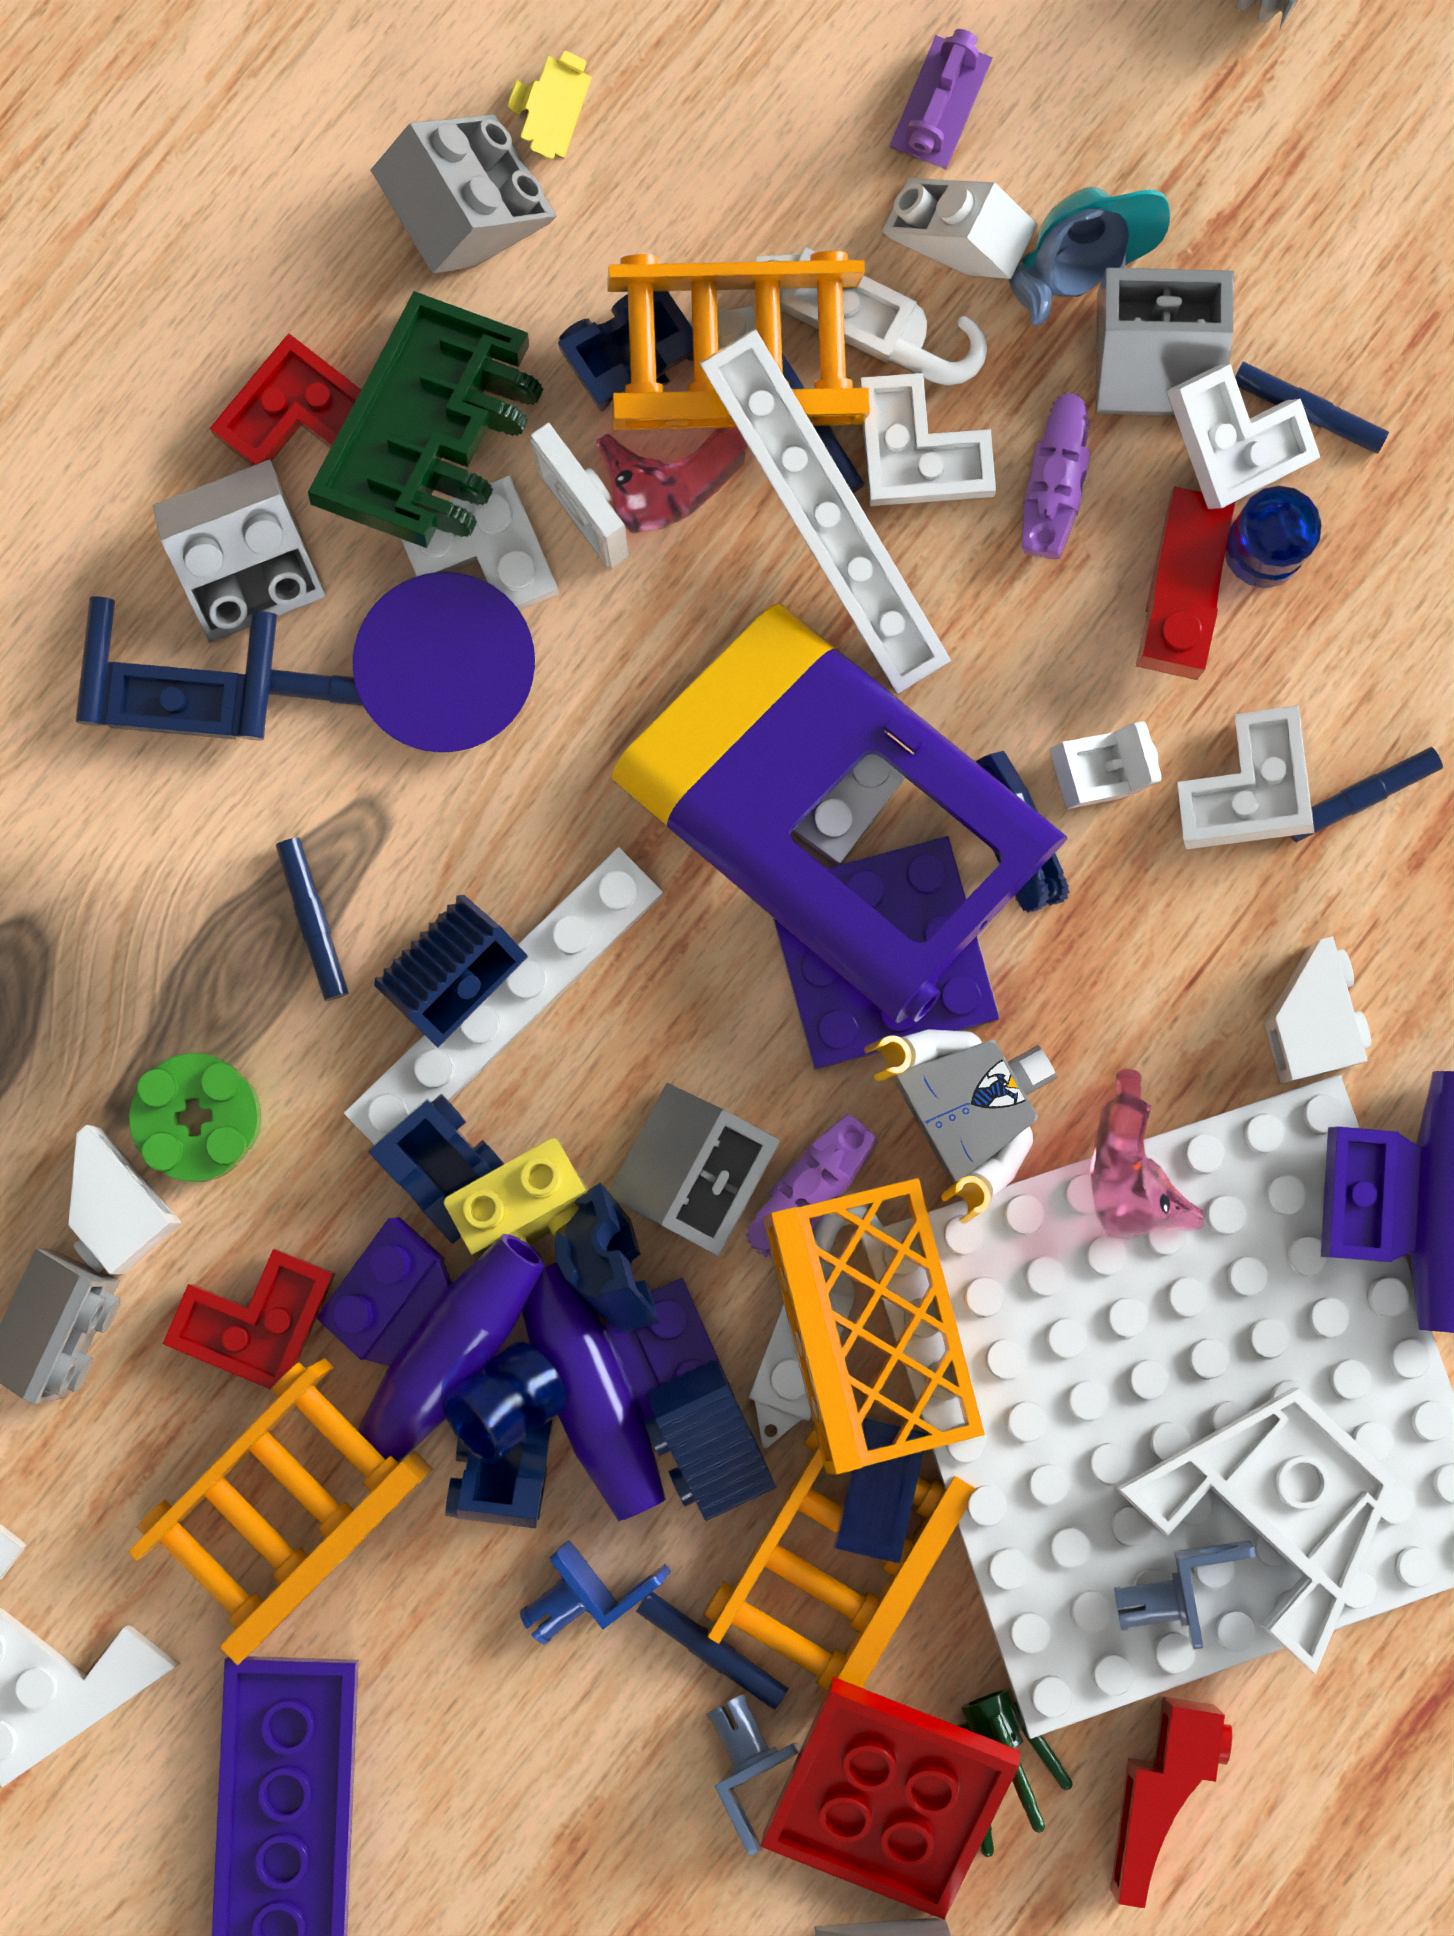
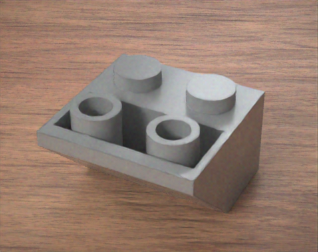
(461, 190)
(1158, 333)
(238, 550)
(693, 1168)
(53, 1325)

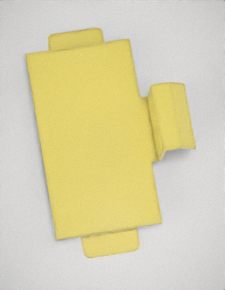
(552, 104)

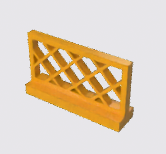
(817, 1338)

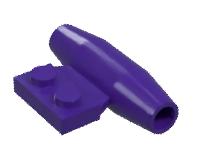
(1398, 1200)
(428, 1330)
(609, 1379)

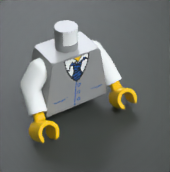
(968, 1105)

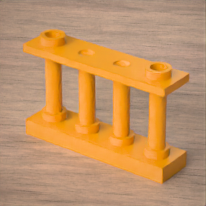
(649, 408)
(340, 1525)
(870, 1615)

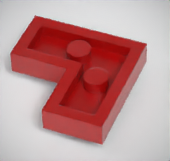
(283, 394)
(257, 1339)

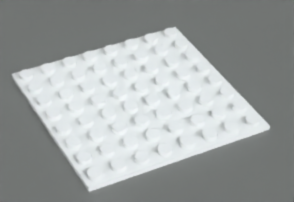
(1130, 1350)

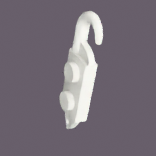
(886, 326)
(779, 1383)

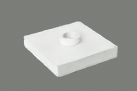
(580, 495)

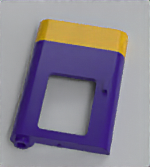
(760, 750)

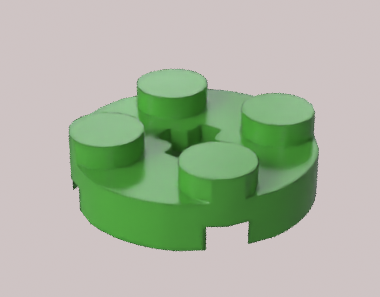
(166, 1093)

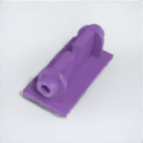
(942, 99)

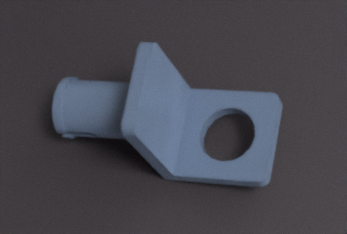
(1175, 1598)
(749, 1757)

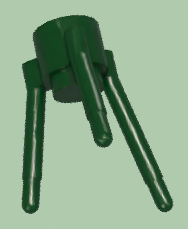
(1000, 1720)

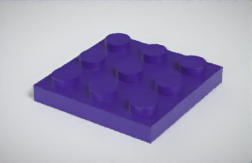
(917, 894)

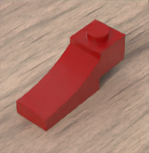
(1185, 586)
(1187, 1751)

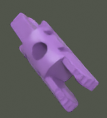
(1056, 479)
(817, 1175)

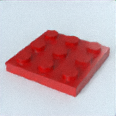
(890, 1798)

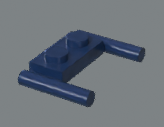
(174, 697)

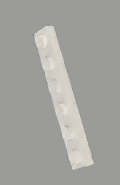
(824, 510)
(557, 956)

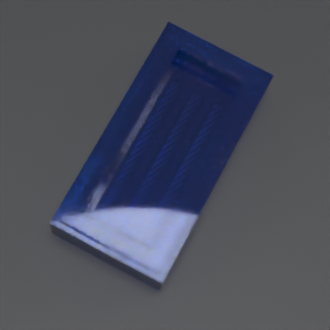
(879, 1499)

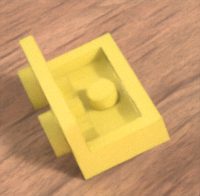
(518, 1199)

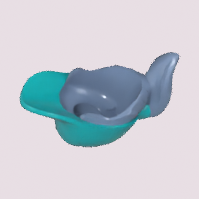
(1085, 238)

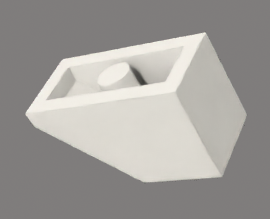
(113, 1206)

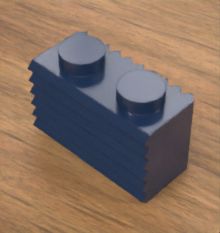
(450, 970)
(709, 1441)

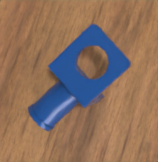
(581, 1592)

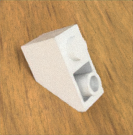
(961, 225)
(1314, 1019)

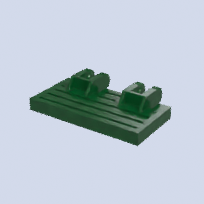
(425, 407)

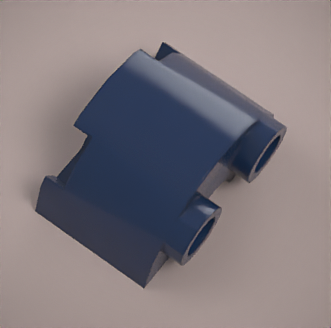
(602, 351)
(433, 1159)
(598, 1259)
(502, 1491)

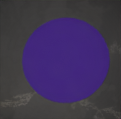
(443, 662)

